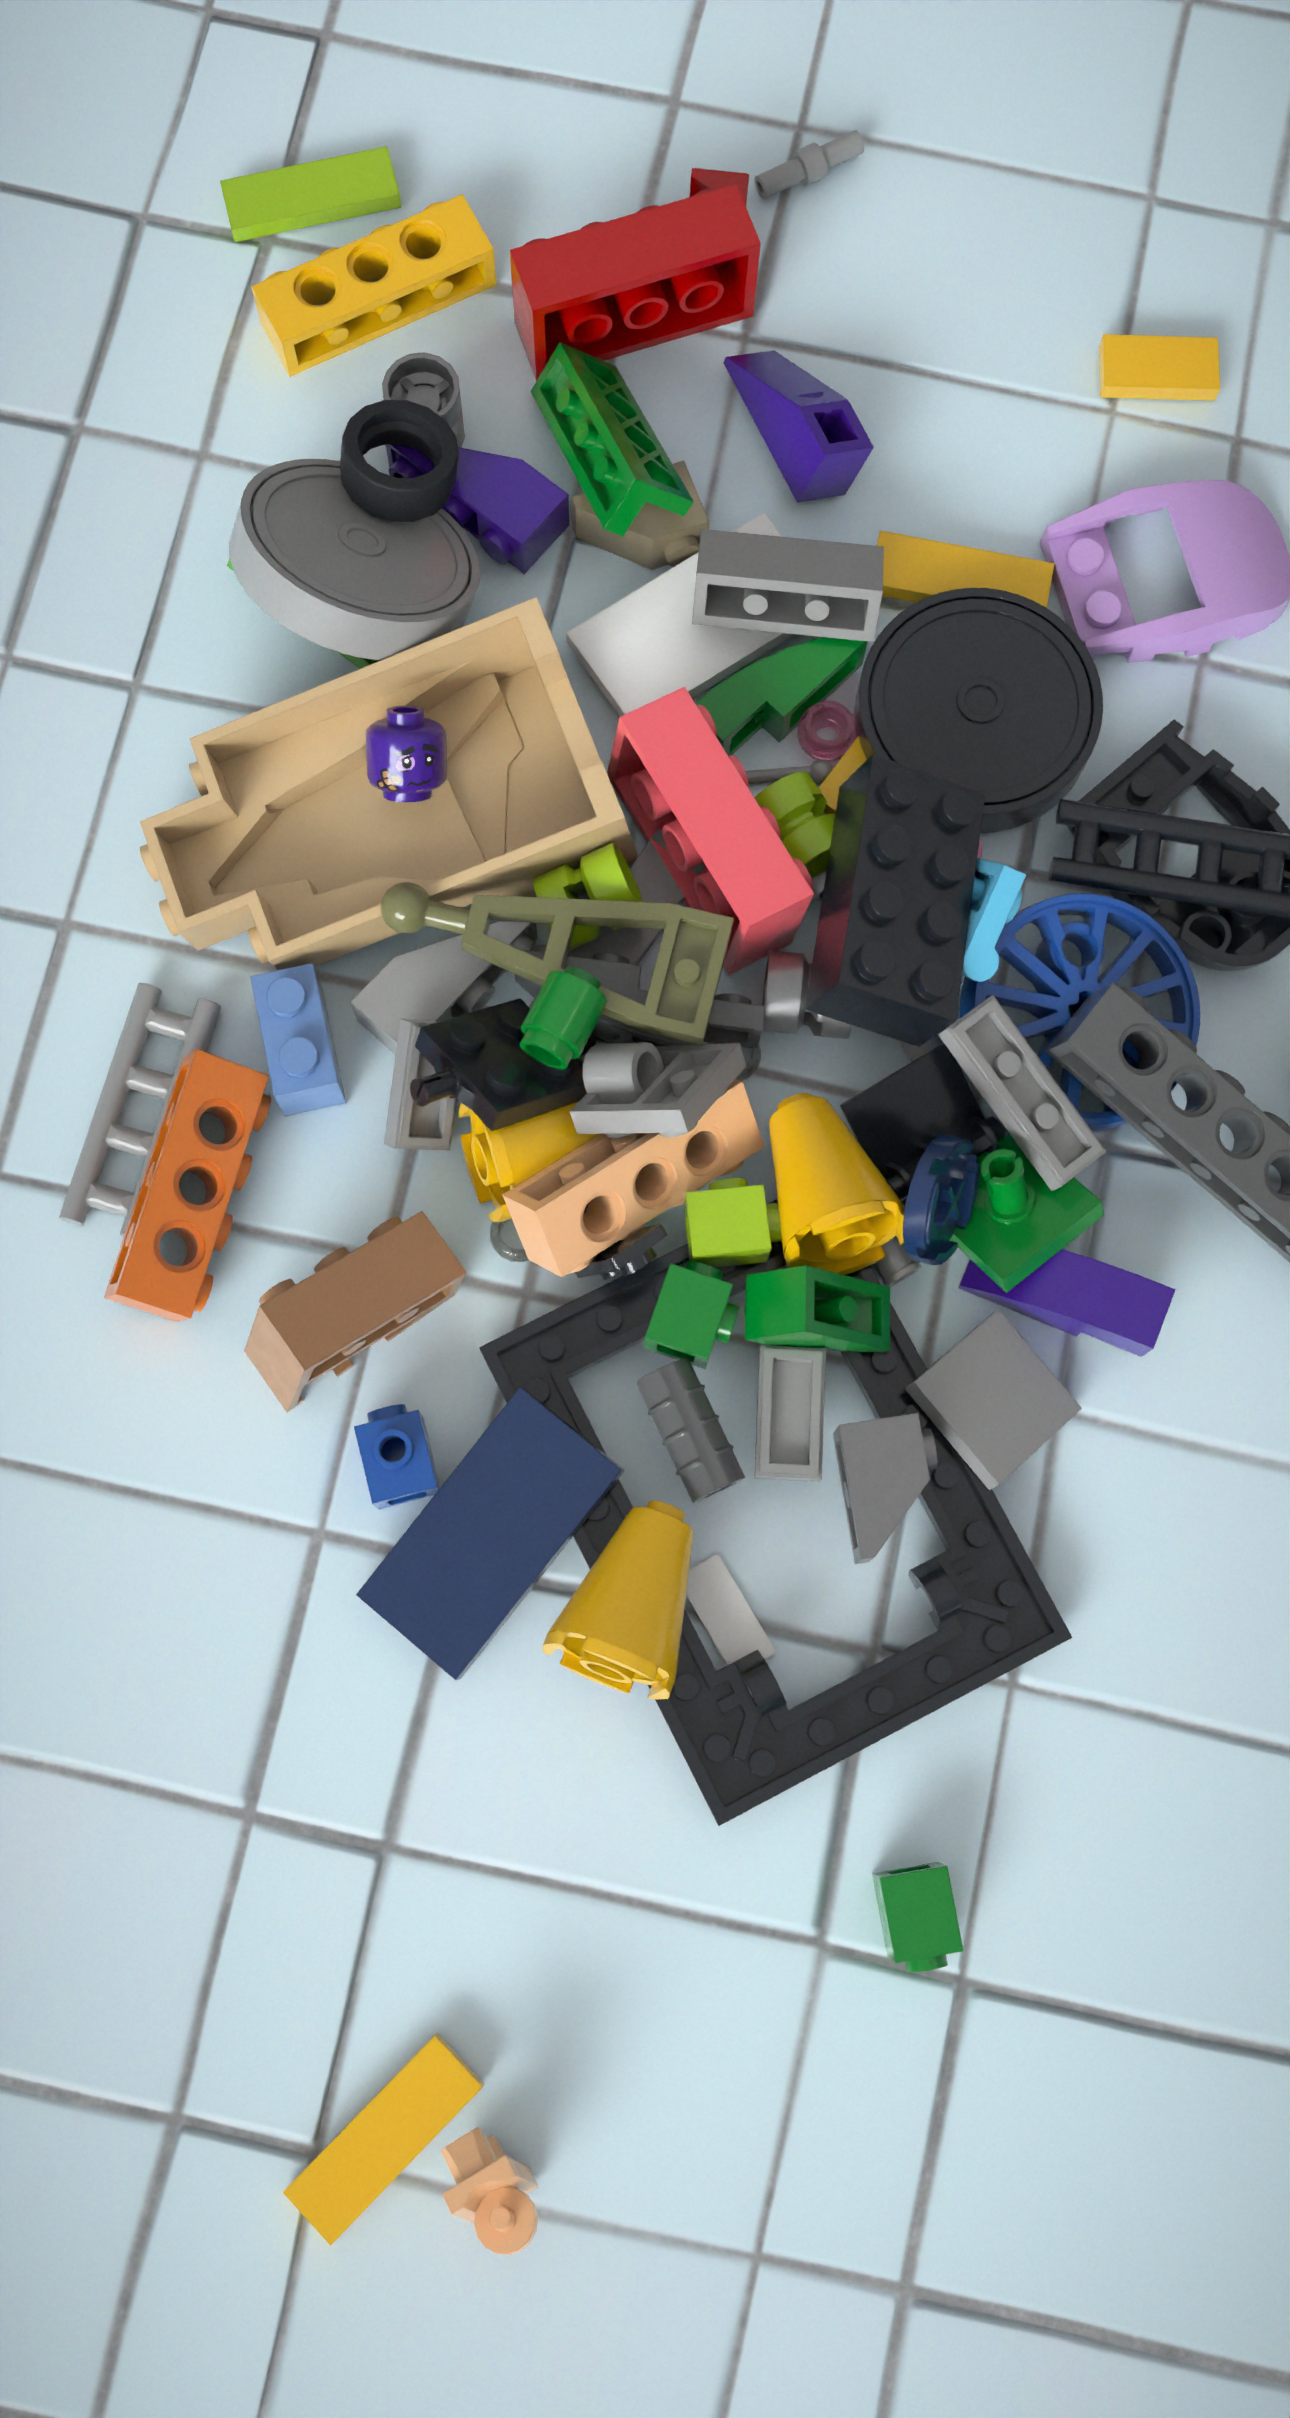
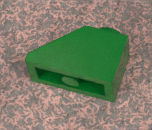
(817, 1310)

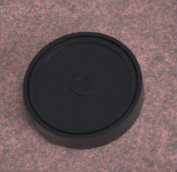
(983, 698)

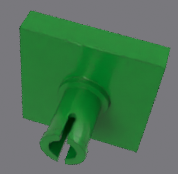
(1018, 1217)

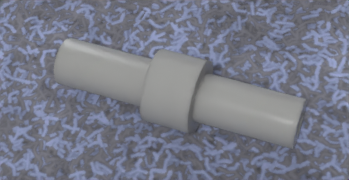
(809, 164)

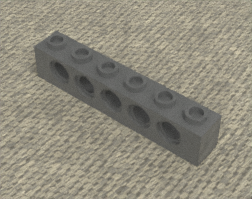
(1189, 1137)

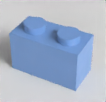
(298, 1039)

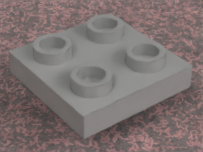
(653, 1087)

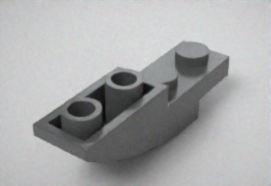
(731, 1018)

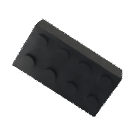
(896, 902)

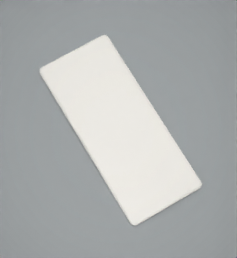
(725, 1611)

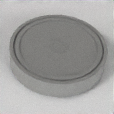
(346, 573)

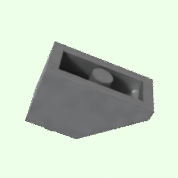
(881, 1475)

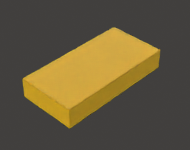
(1159, 367)

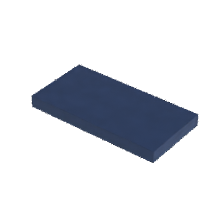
(490, 1533)

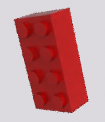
(637, 278)

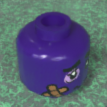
(406, 754)

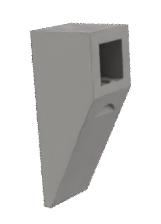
(434, 983)

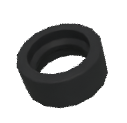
(398, 424)

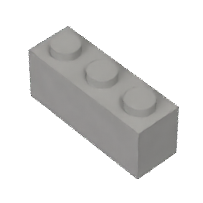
(788, 585)

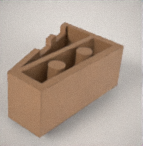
(350, 1304)

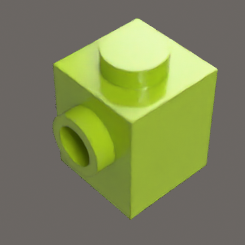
(730, 1224)

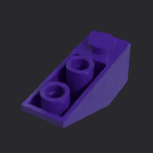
(802, 423)
(497, 501)

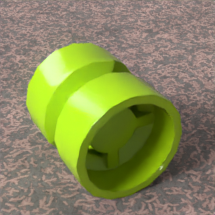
(800, 817)
(603, 876)

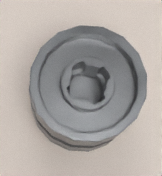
(428, 382)
(786, 996)

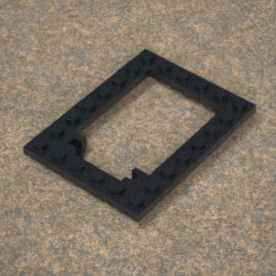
(981, 1590)

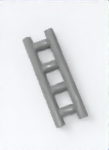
(126, 1075)

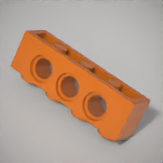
(140, 1272)

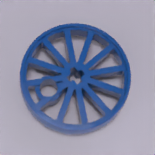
(1065, 985)

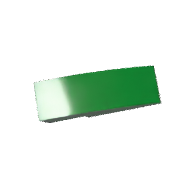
(780, 689)

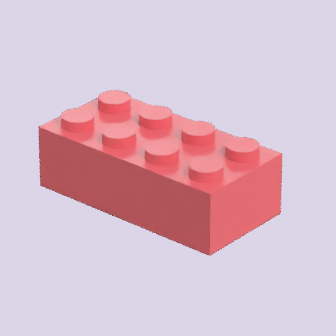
(699, 797)

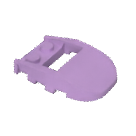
(1229, 550)

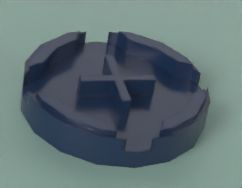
(940, 1199)

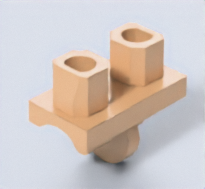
(491, 2192)

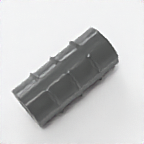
(690, 1429)

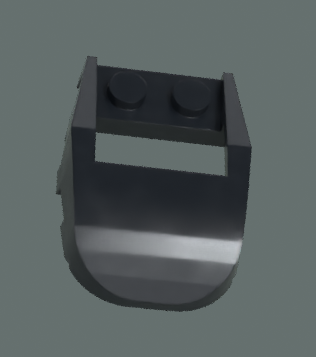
(1152, 783)

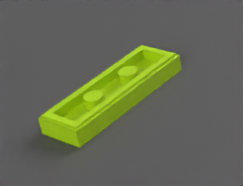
(310, 194)

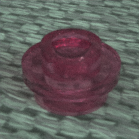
(826, 715)

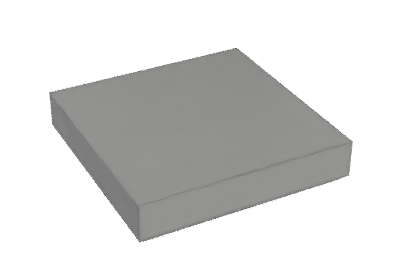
(993, 1399)

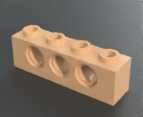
(604, 1174)

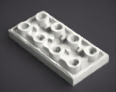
(651, 647)

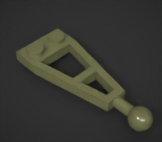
(684, 971)

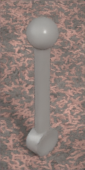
(818, 771)

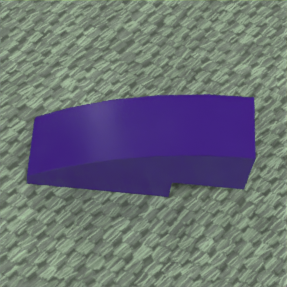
(1083, 1297)

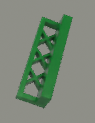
(606, 439)

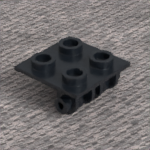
(911, 1109)

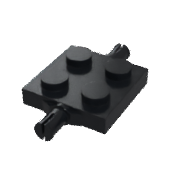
(487, 1070)

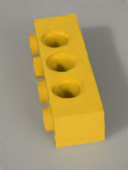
(359, 311)

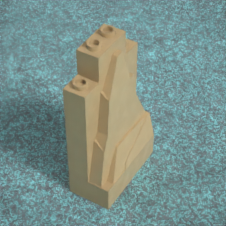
(307, 847)

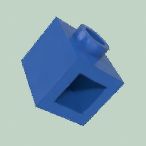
(396, 1456)

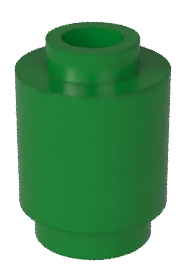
(562, 1017)

